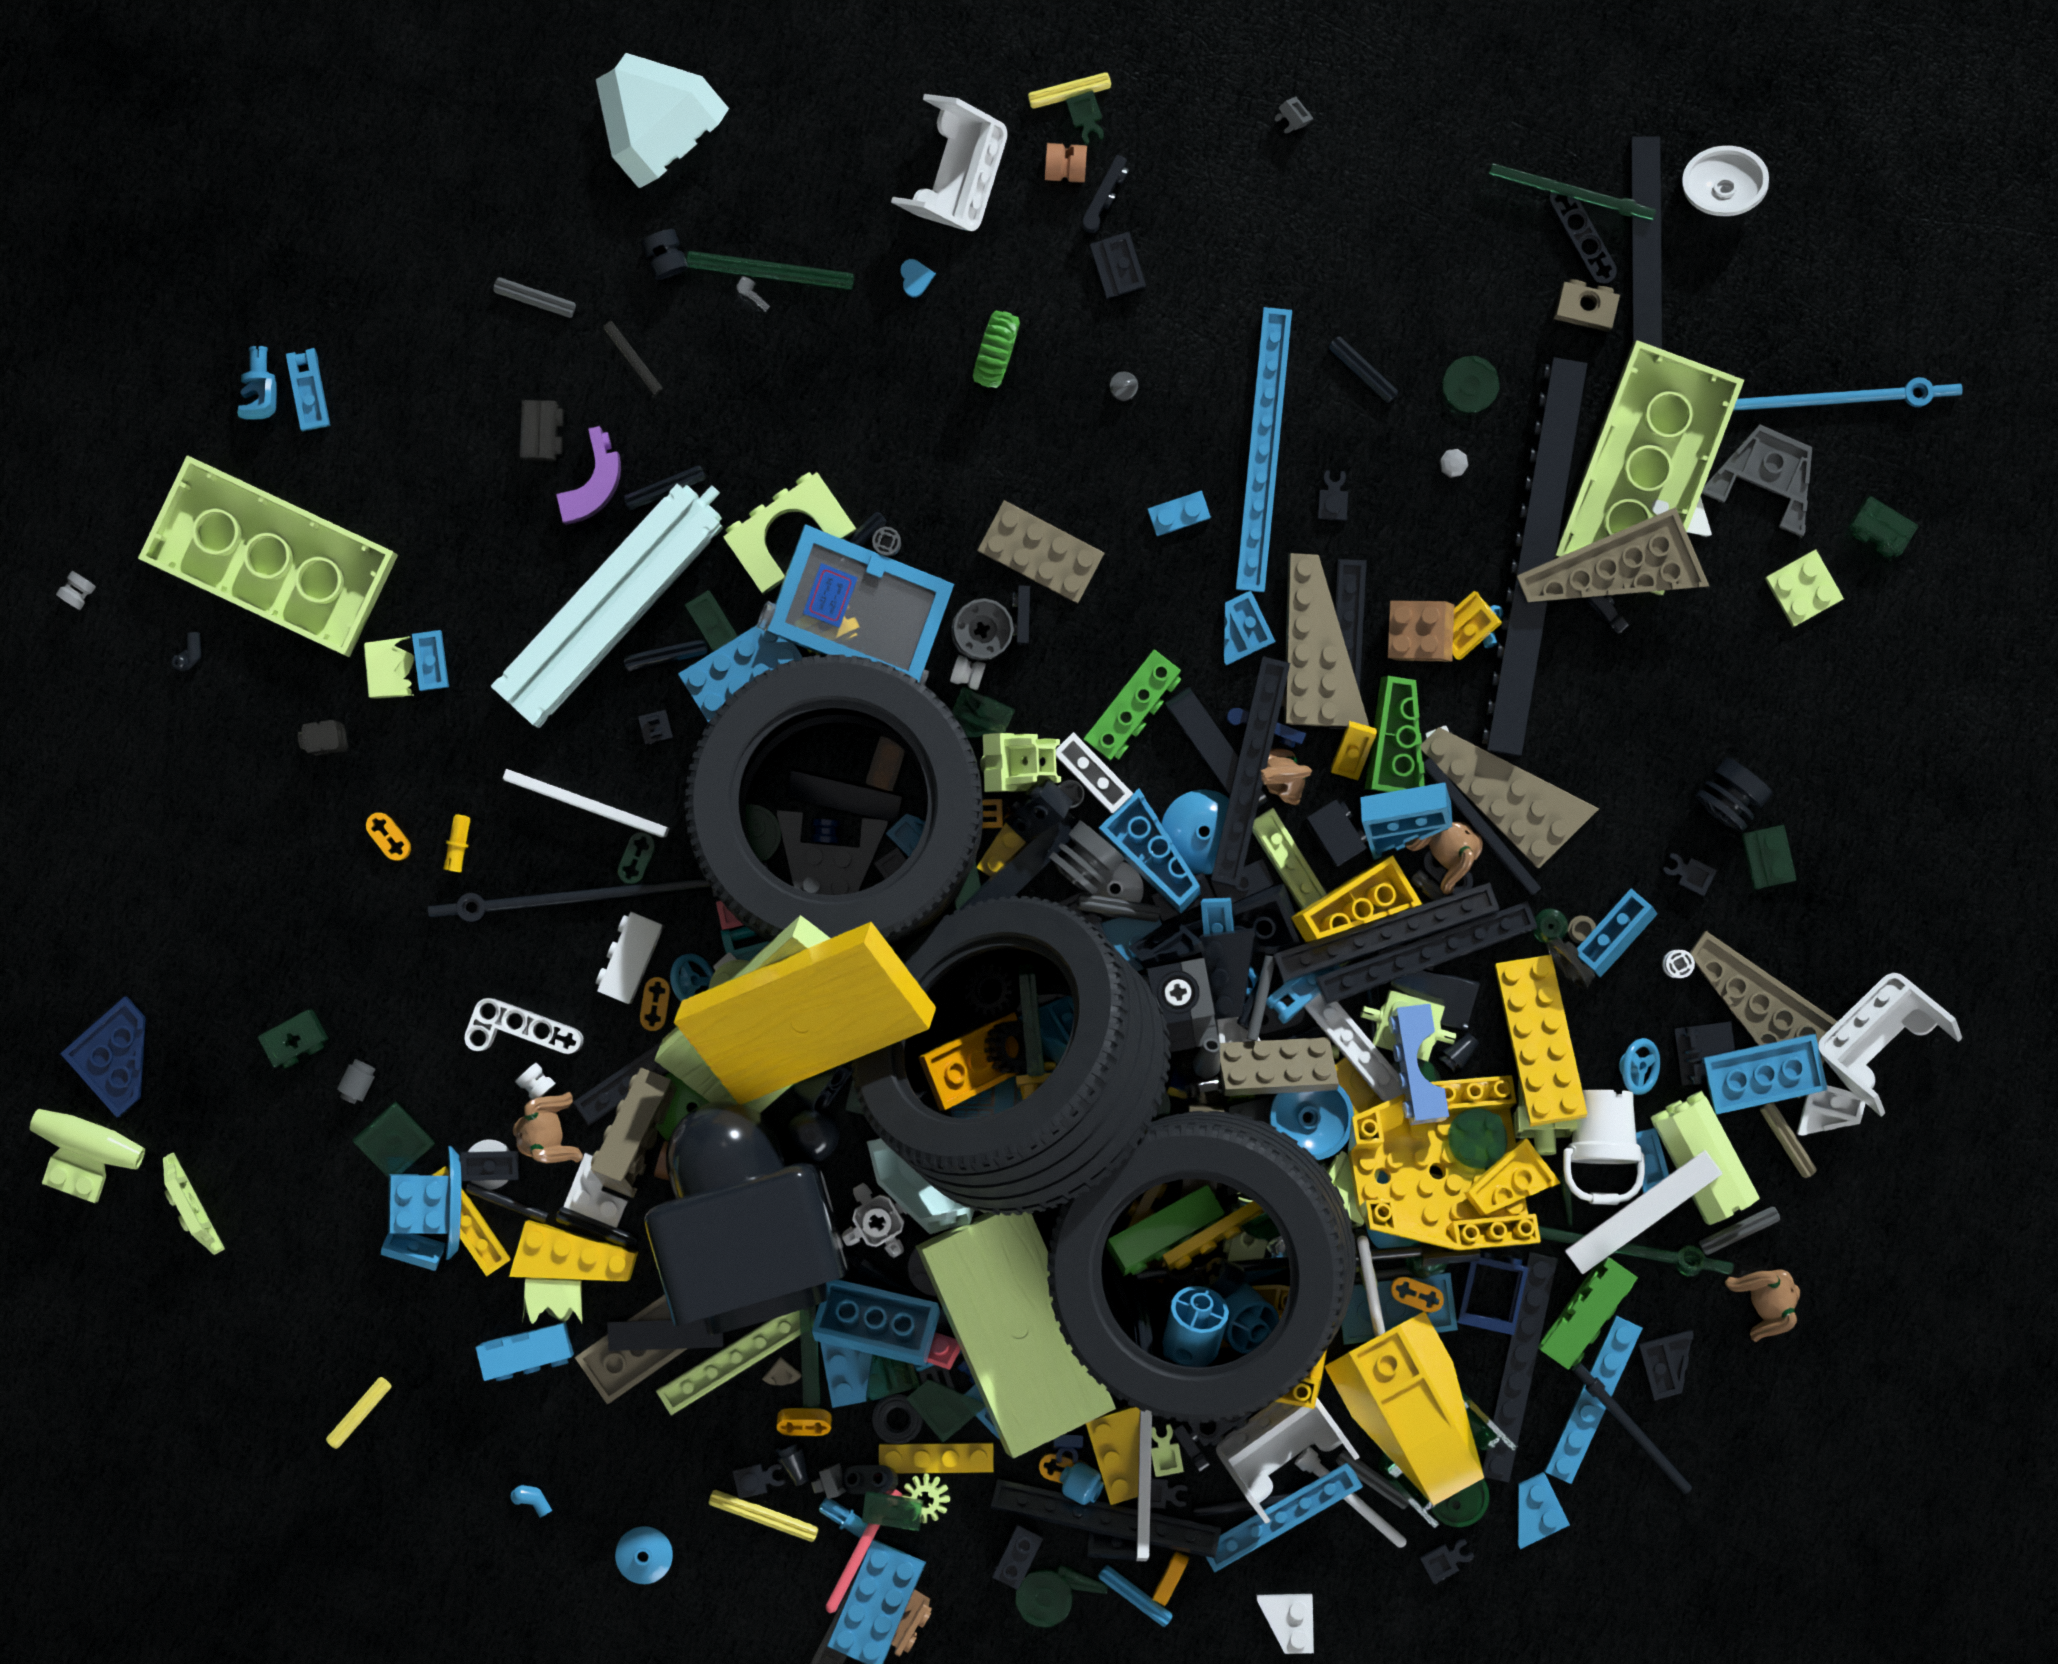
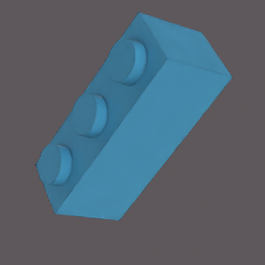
(1616, 932)

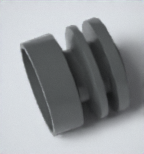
(988, 614)
(1086, 858)

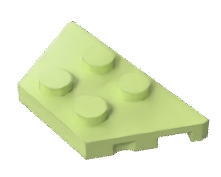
(193, 1216)

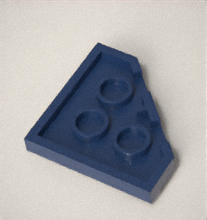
(112, 1056)

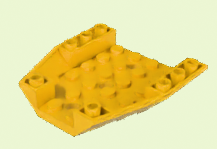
(1415, 1202)

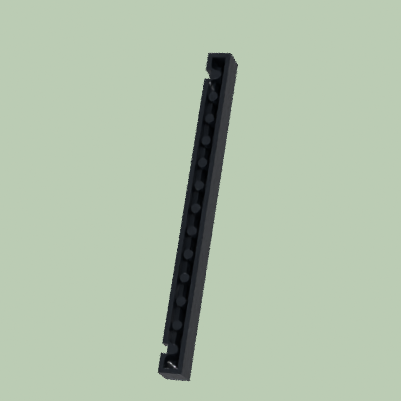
(1536, 547)

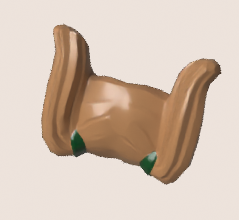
(1285, 776)
(1454, 849)
(541, 1133)
(1774, 1299)

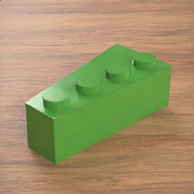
(1586, 1312)

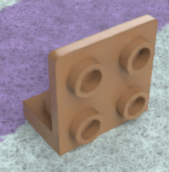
(915, 1615)

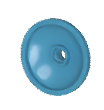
(1183, 824)
(1328, 1124)

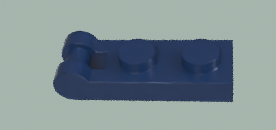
(1287, 735)

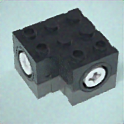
(1185, 1001)

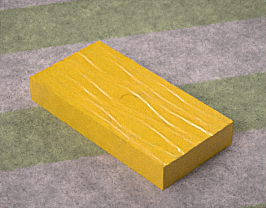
(805, 1014)

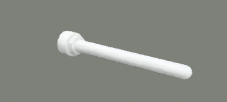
(1370, 1286)
(1309, 1461)

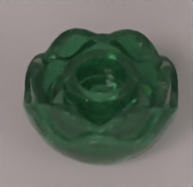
(1553, 917)

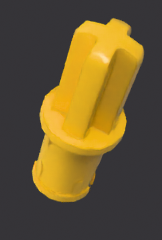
(457, 843)

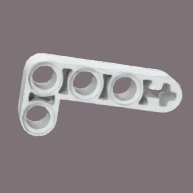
(526, 1031)

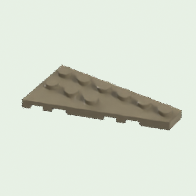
(1634, 560)
(1320, 674)
(1522, 806)
(1757, 999)

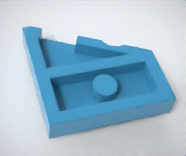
(1244, 628)

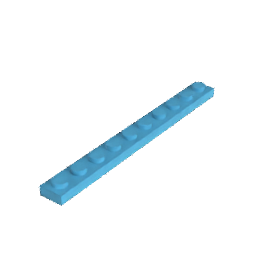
(1263, 450)

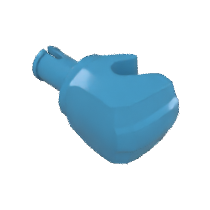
(259, 383)

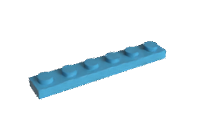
(1588, 1409)
(1285, 1515)

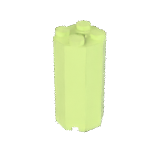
(1688, 1131)

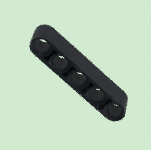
(1206, 738)

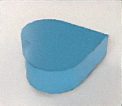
(916, 277)

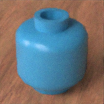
(1081, 1483)

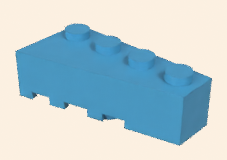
(1150, 851)

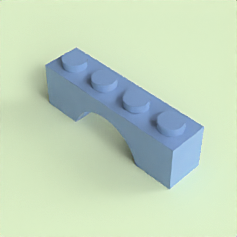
(1424, 1100)

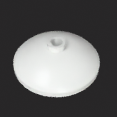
(1725, 180)

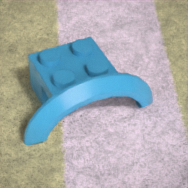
(427, 1203)

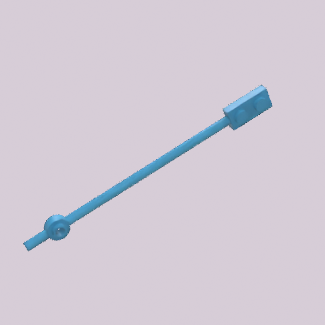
(1928, 392)

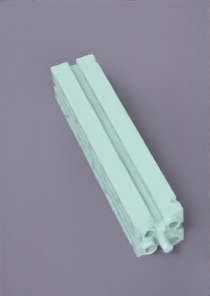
(609, 603)

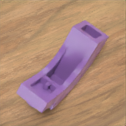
(599, 490)

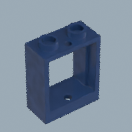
(1504, 1326)

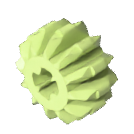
(932, 1491)

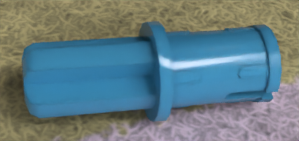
(843, 1517)

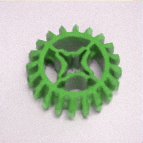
(996, 349)

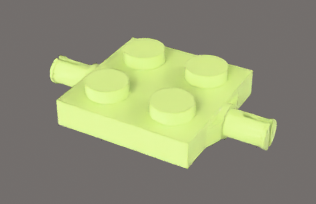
(1383, 1036)

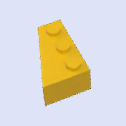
(1116, 1447)

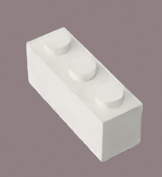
(1092, 773)
(629, 957)

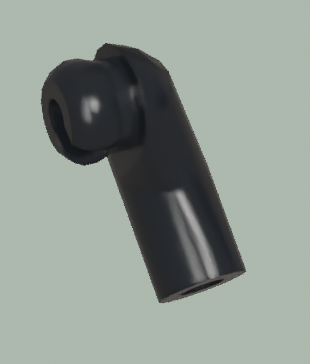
(190, 655)

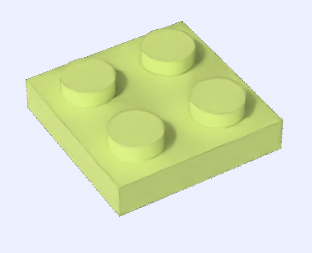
(1804, 588)

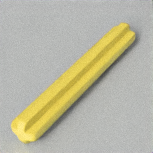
(763, 1515)

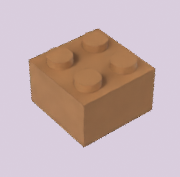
(1421, 630)

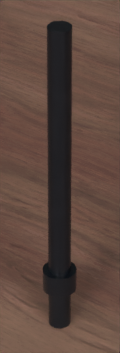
(1597, 1389)

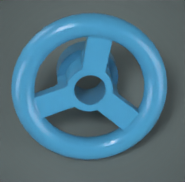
(687, 982)
(1636, 1067)

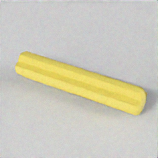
(1069, 90)
(358, 1412)

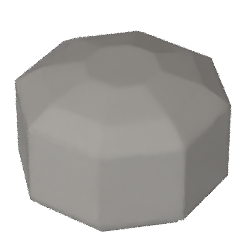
(1453, 463)

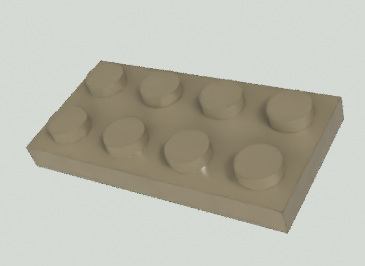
(1041, 552)
(1277, 1066)
(620, 1370)

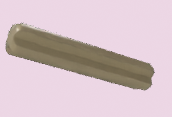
(1788, 1139)

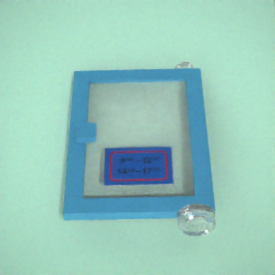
(857, 604)

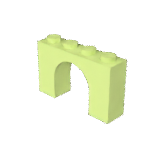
(749, 538)

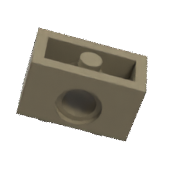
(1570, 310)

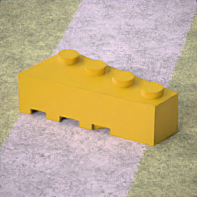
(1361, 899)
(568, 1255)

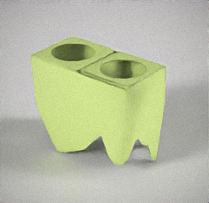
(387, 669)
(555, 1296)

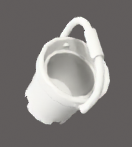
(1605, 1138)

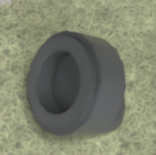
(1123, 386)

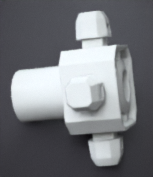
(880, 1206)

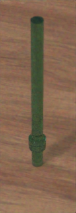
(1625, 206)

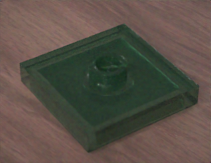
(393, 1141)

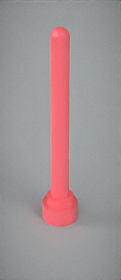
(853, 1564)

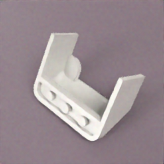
(965, 169)
(1873, 1024)
(1273, 1440)

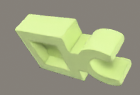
(1166, 1456)

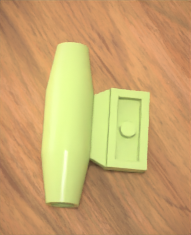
(83, 1151)

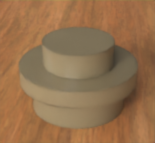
(1580, 928)

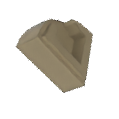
(782, 1373)

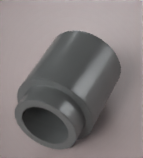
(356, 1081)

